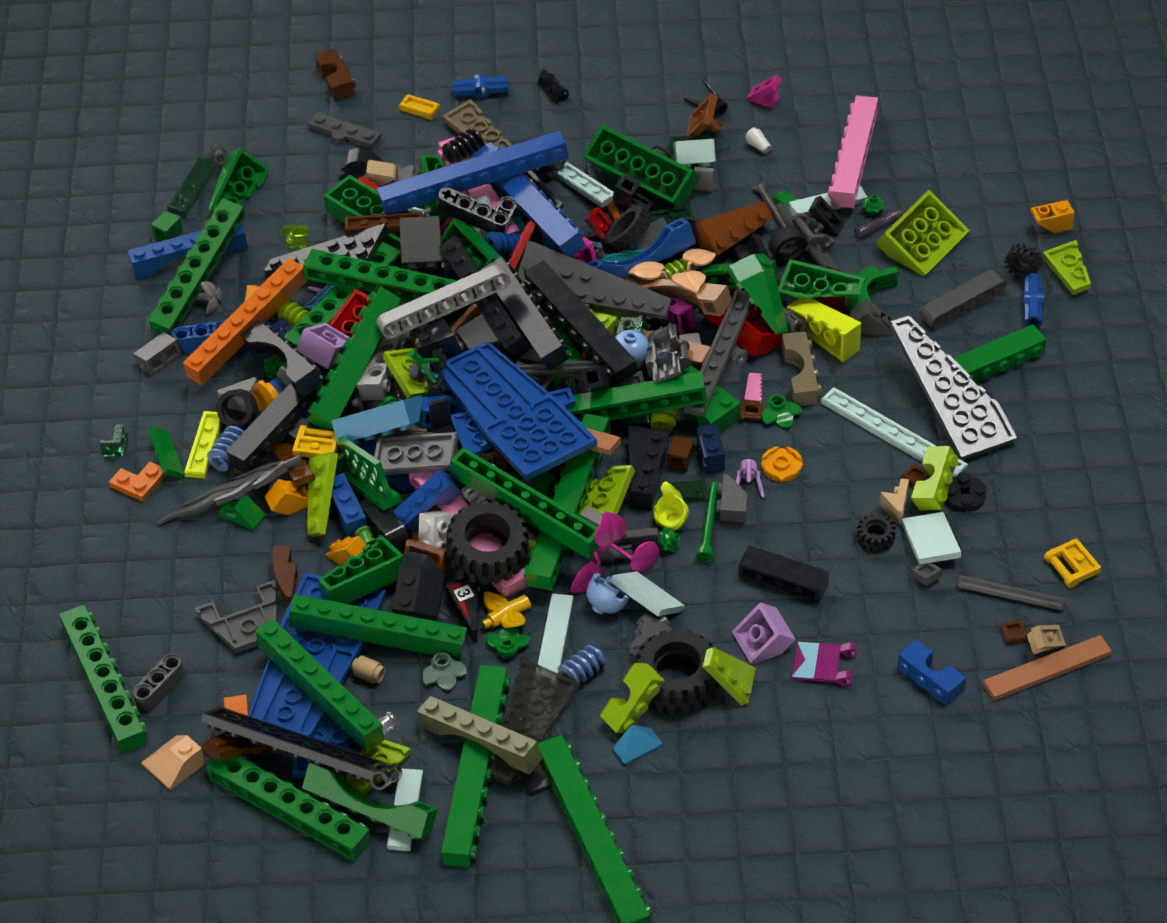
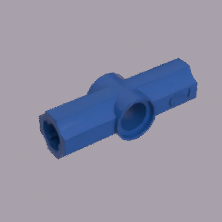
(480, 86)
(1033, 300)

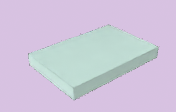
(931, 538)
(647, 593)

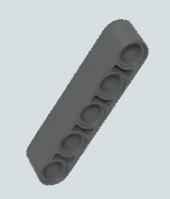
(962, 299)

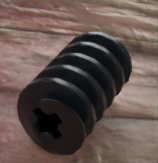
(463, 145)

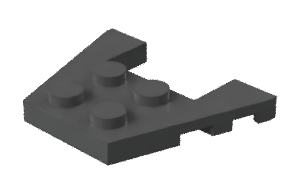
(239, 628)

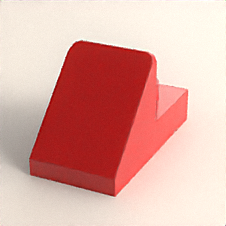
(599, 225)

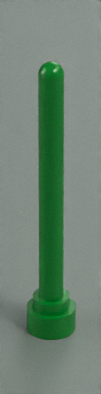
(704, 551)

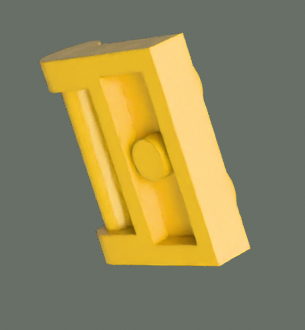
(314, 442)
(1077, 558)

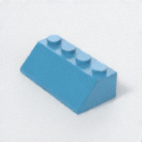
(379, 420)

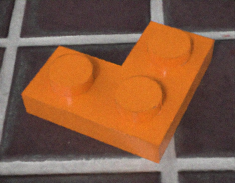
(139, 485)

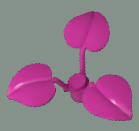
(613, 528)

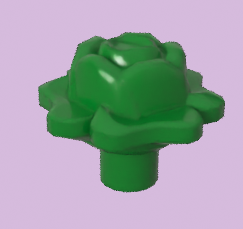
(873, 204)
(669, 539)

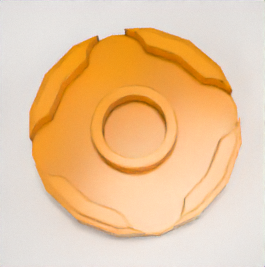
(264, 394)
(781, 464)

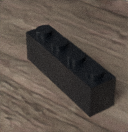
(783, 574)

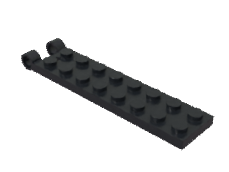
(301, 745)

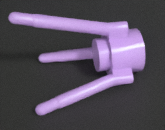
(748, 472)

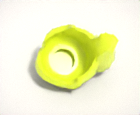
(671, 508)

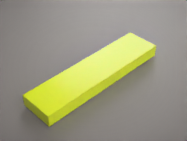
(205, 438)

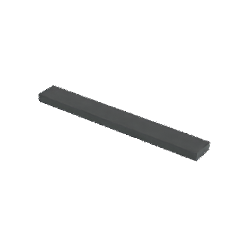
(722, 347)

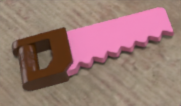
(753, 398)

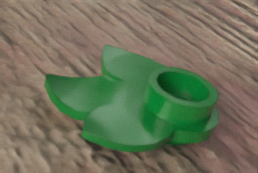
(780, 411)
(508, 642)

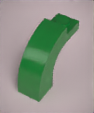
(874, 281)

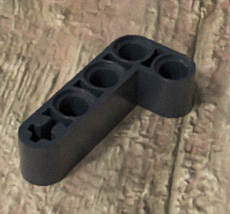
(452, 201)
(385, 524)

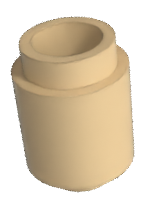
(368, 669)

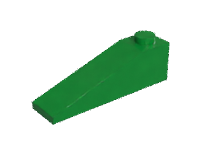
(238, 178)
(759, 281)

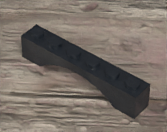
(300, 372)

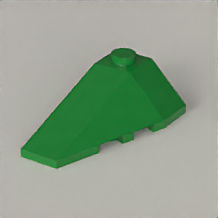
(810, 281)

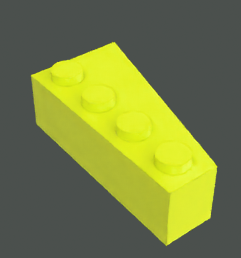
(828, 327)

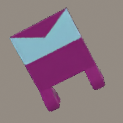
(821, 662)

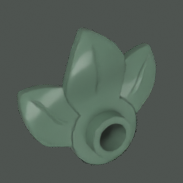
(443, 674)

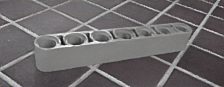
(452, 302)

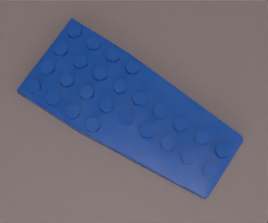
(515, 411)
(279, 697)

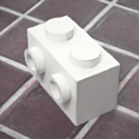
(434, 528)

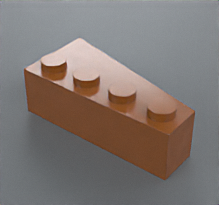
(727, 229)

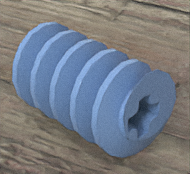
(217, 455)
(583, 663)

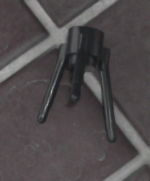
(721, 105)

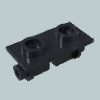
(552, 87)

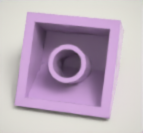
(321, 344)
(763, 634)

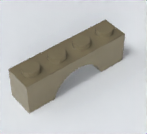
(804, 386)

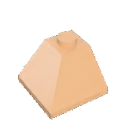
(175, 761)

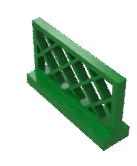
(367, 475)

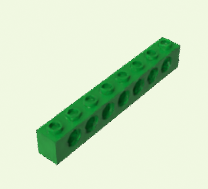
(369, 276)
(188, 292)
(337, 297)
(103, 680)
(276, 803)

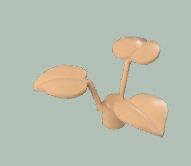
(690, 280)

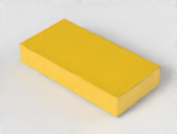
(419, 107)

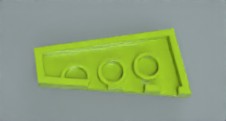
(320, 492)

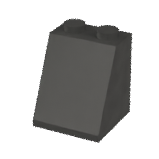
(420, 243)

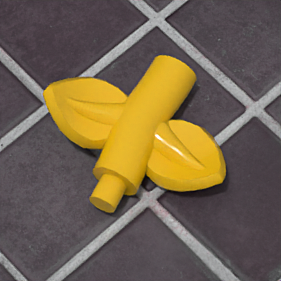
(504, 612)

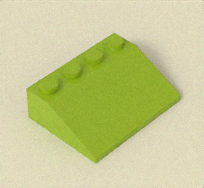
(922, 235)

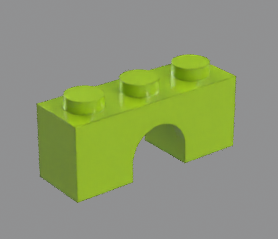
(940, 464)
(643, 686)

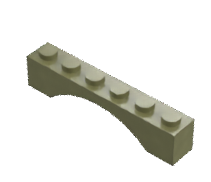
(509, 745)

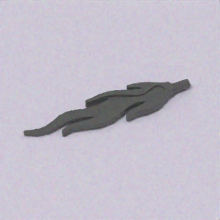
(243, 483)

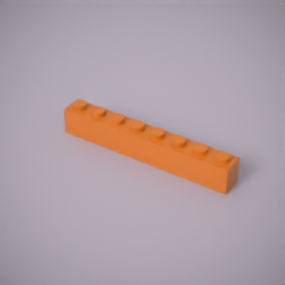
(258, 307)

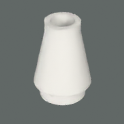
(757, 140)

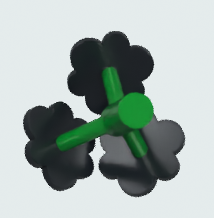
(421, 369)

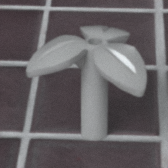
(211, 294)

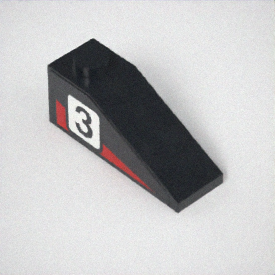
(465, 601)

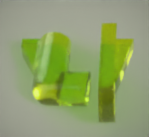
(295, 230)

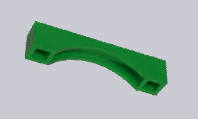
(413, 818)

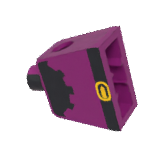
(682, 315)

